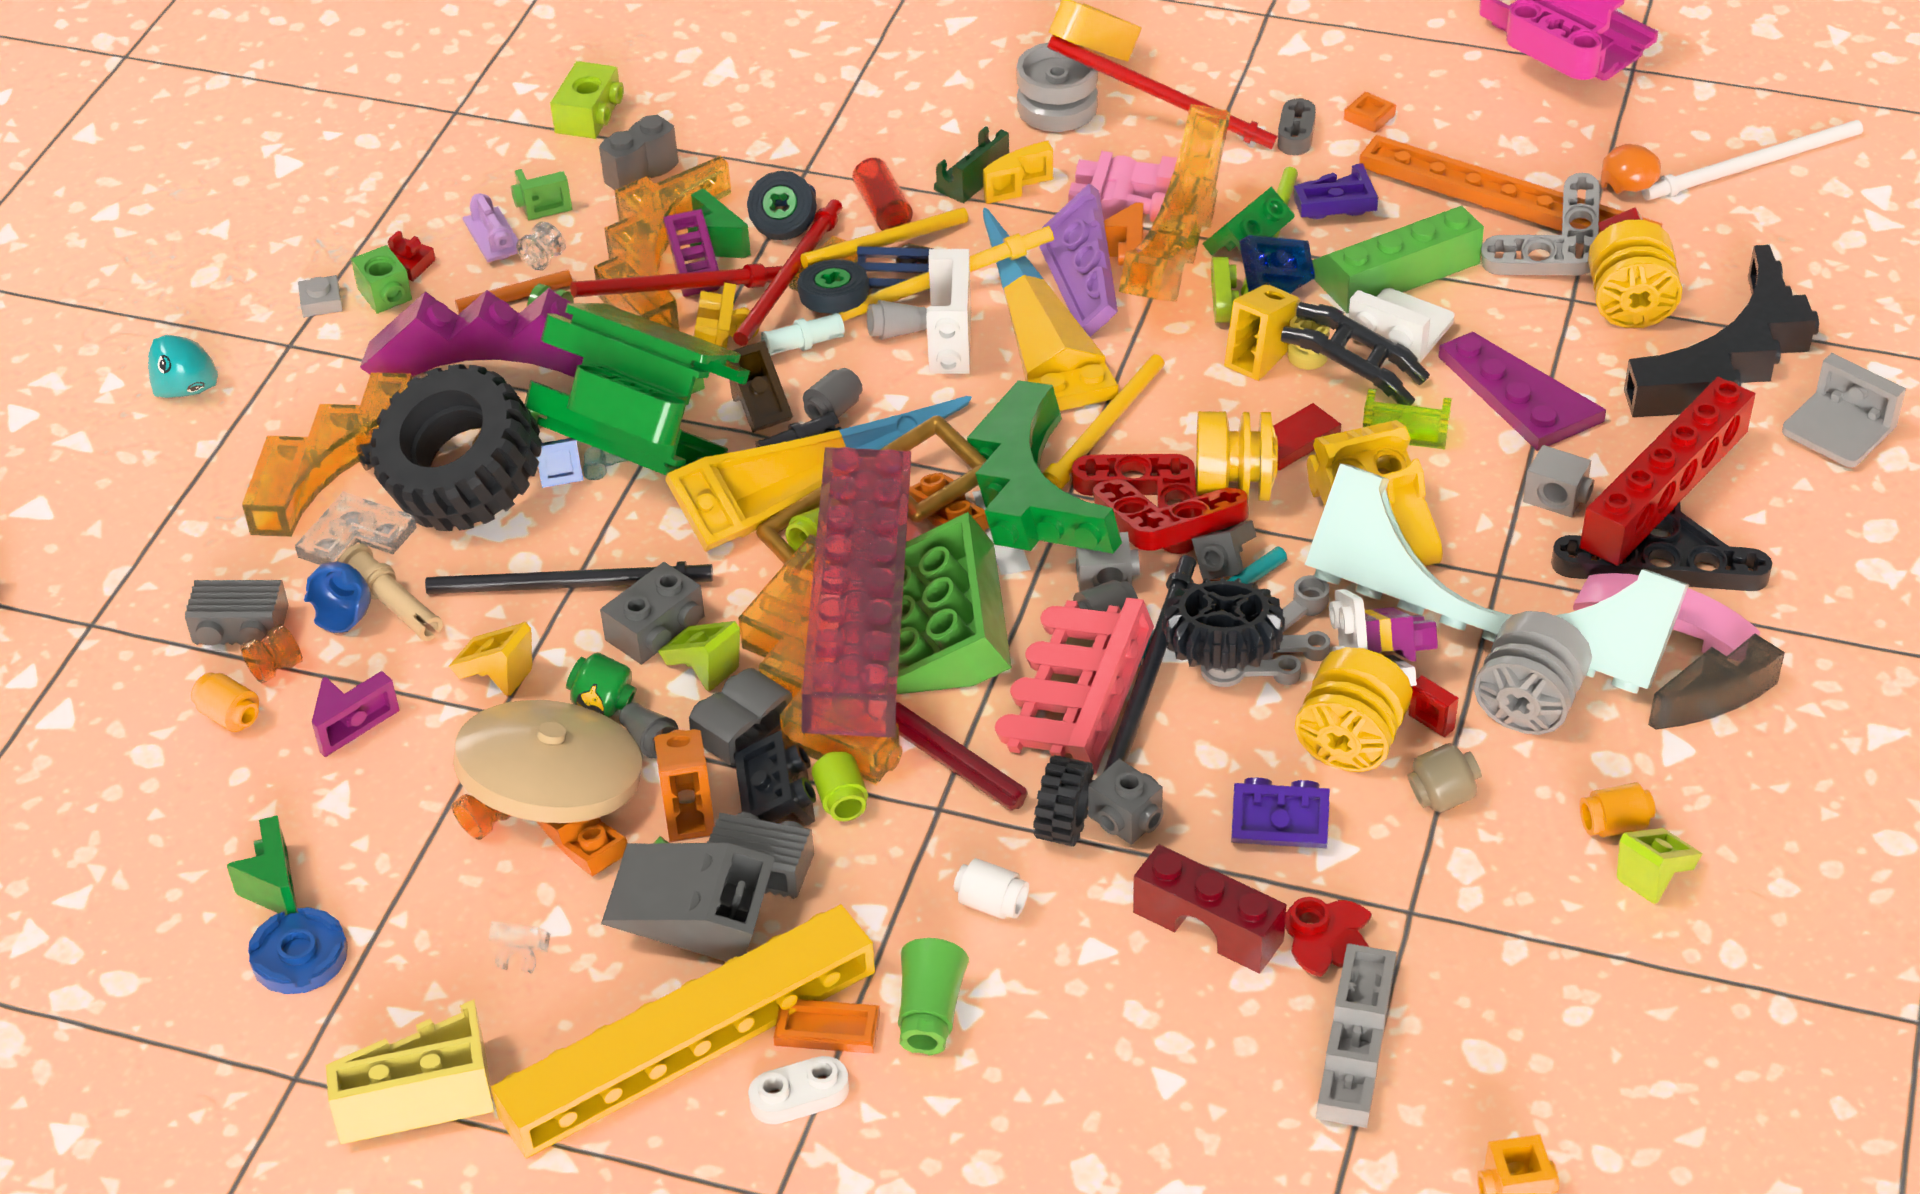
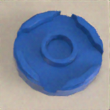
(297, 951)

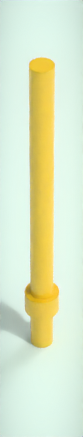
(1012, 248)
(1059, 472)

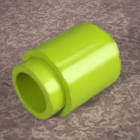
(840, 785)

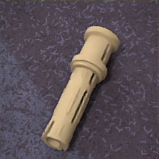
(383, 586)

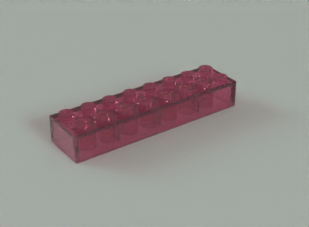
(857, 594)

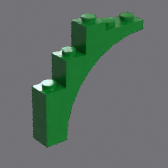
(1016, 494)

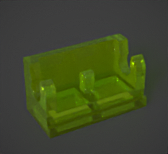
(1425, 425)

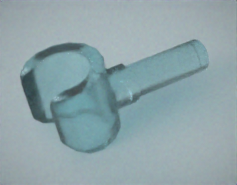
(596, 462)

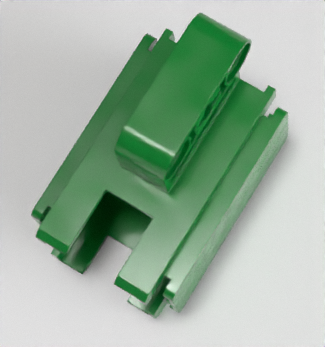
(630, 385)

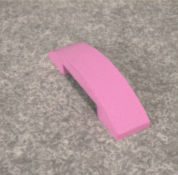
(1697, 617)

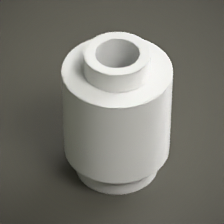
(991, 889)

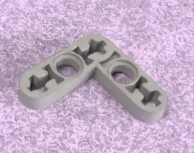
(1560, 247)

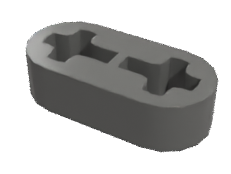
(1302, 127)

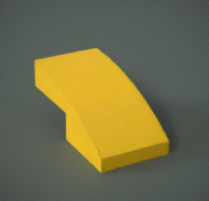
(1019, 168)

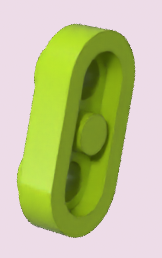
(1222, 280)

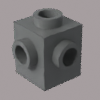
(1125, 802)

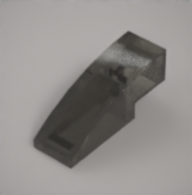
(1717, 684)

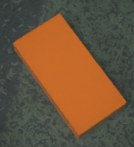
(828, 1026)

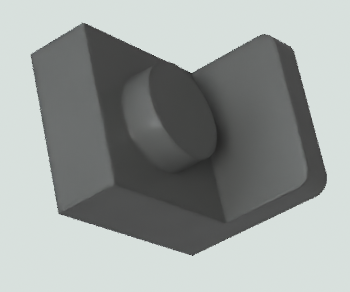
(1220, 551)

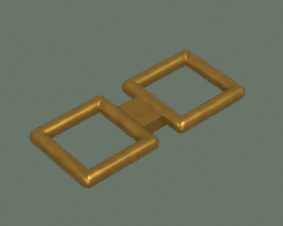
(769, 530)

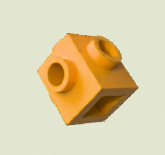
(1518, 1168)

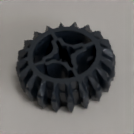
(1223, 624)

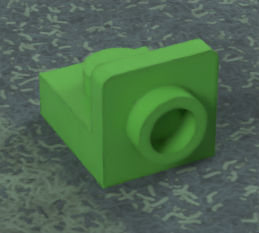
(542, 194)

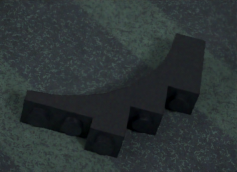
(1738, 353)

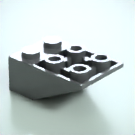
(690, 895)

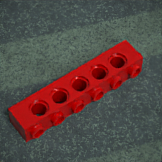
(1666, 471)

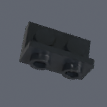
(775, 779)

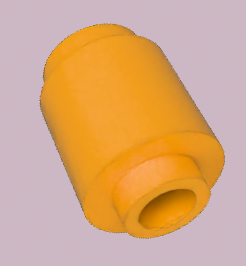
(225, 701)
(1617, 810)

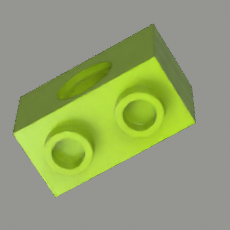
(586, 99)

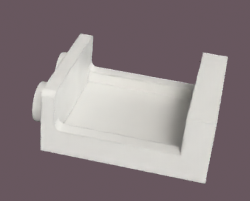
(949, 311)

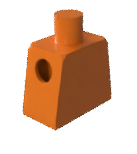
(681, 768)

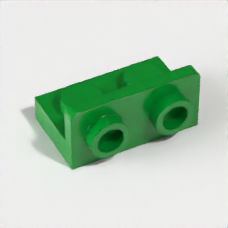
(1260, 218)

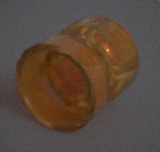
(273, 652)
(475, 816)

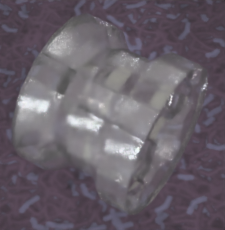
(541, 246)

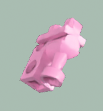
(1124, 182)

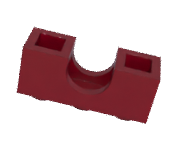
(1243, 919)

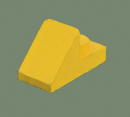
(500, 654)

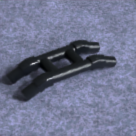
(1336, 351)

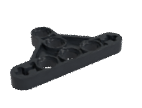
(1683, 549)

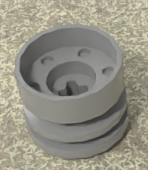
(1533, 672)

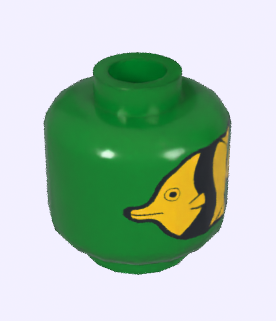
(601, 684)

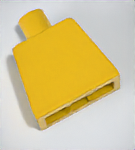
(1256, 330)

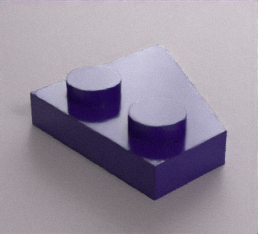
(1334, 196)

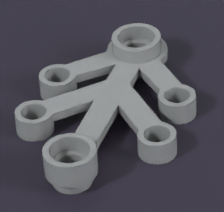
(1309, 599)

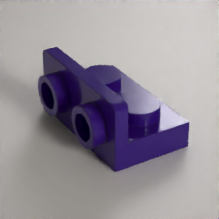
(1280, 814)

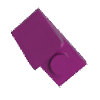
(344, 717)

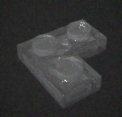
(352, 522)

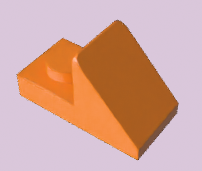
(1124, 231)

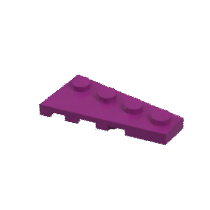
(1521, 394)

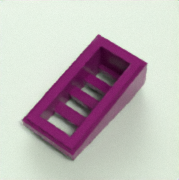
(684, 221)

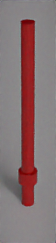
(751, 276)

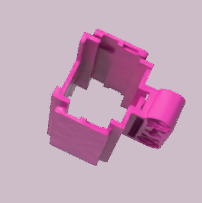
(1572, 35)

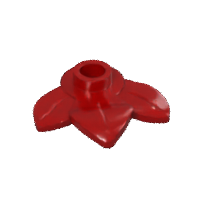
(1327, 937)

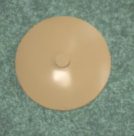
(547, 761)

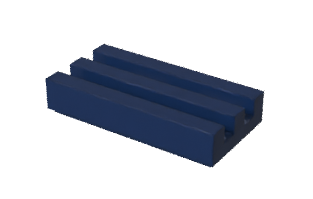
(889, 252)

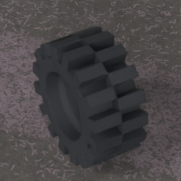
(1063, 800)

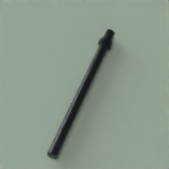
(555, 579)
(1149, 668)

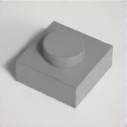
(319, 296)

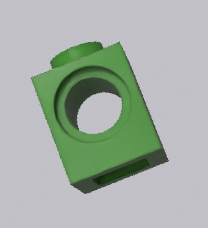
(381, 279)

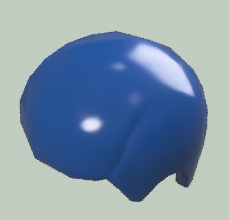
(338, 596)

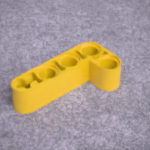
(1095, 29)

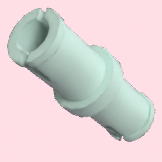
(803, 334)

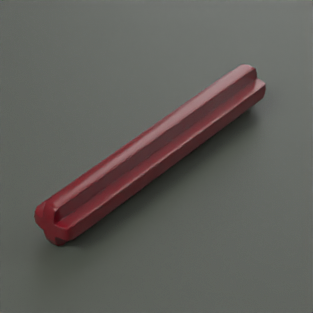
(960, 759)

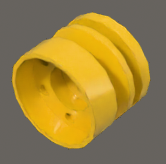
(1634, 274)
(1235, 455)
(1353, 709)

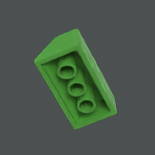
(1402, 257)

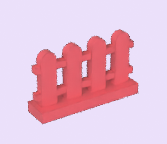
(1103, 684)

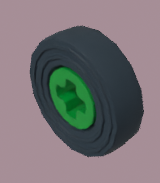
(781, 224)
(833, 286)

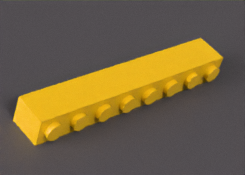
(681, 1030)

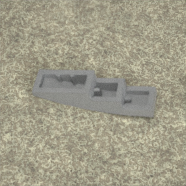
(1356, 1036)

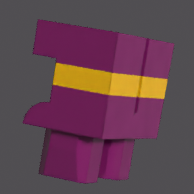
(1399, 632)

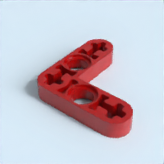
(1164, 485)
(1163, 527)

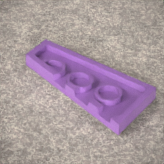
(1082, 260)

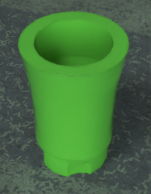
(929, 993)

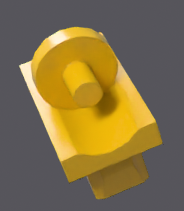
(717, 318)

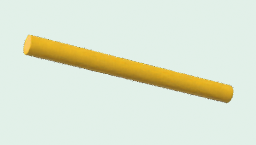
(887, 236)

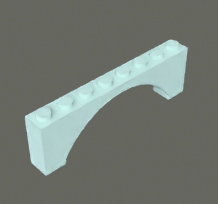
(1365, 546)

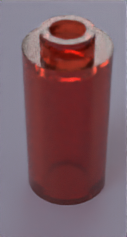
(881, 193)

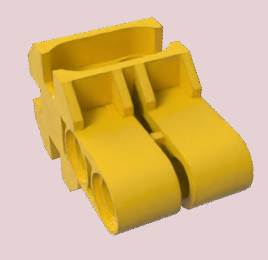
(1382, 452)

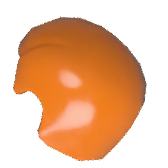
(1630, 168)

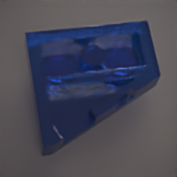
(1276, 262)

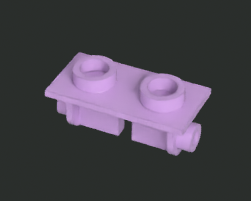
(490, 229)

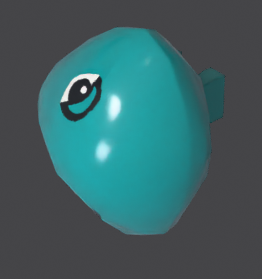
(179, 367)

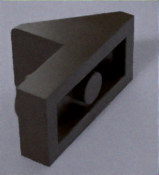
(763, 393)

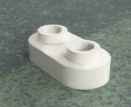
(800, 1090)

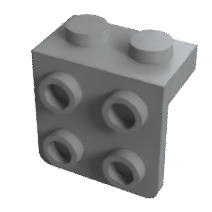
(1847, 412)

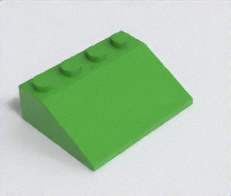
(951, 610)

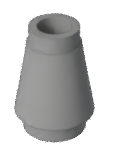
(894, 319)

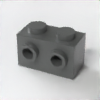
(652, 612)

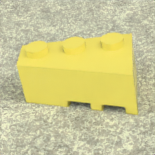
(412, 1082)

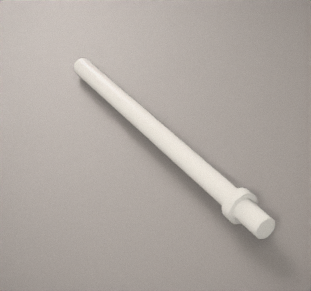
(1671, 185)

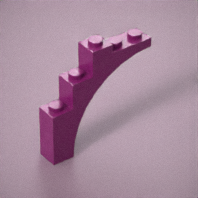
(487, 329)

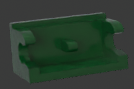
(966, 176)

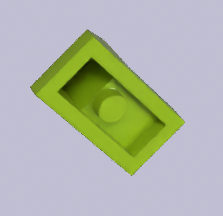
(708, 649)
(1650, 860)

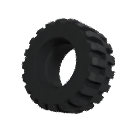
(431, 415)

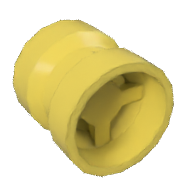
(1302, 357)

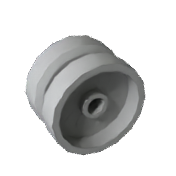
(1055, 90)

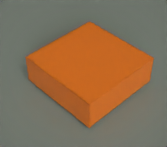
(1370, 112)

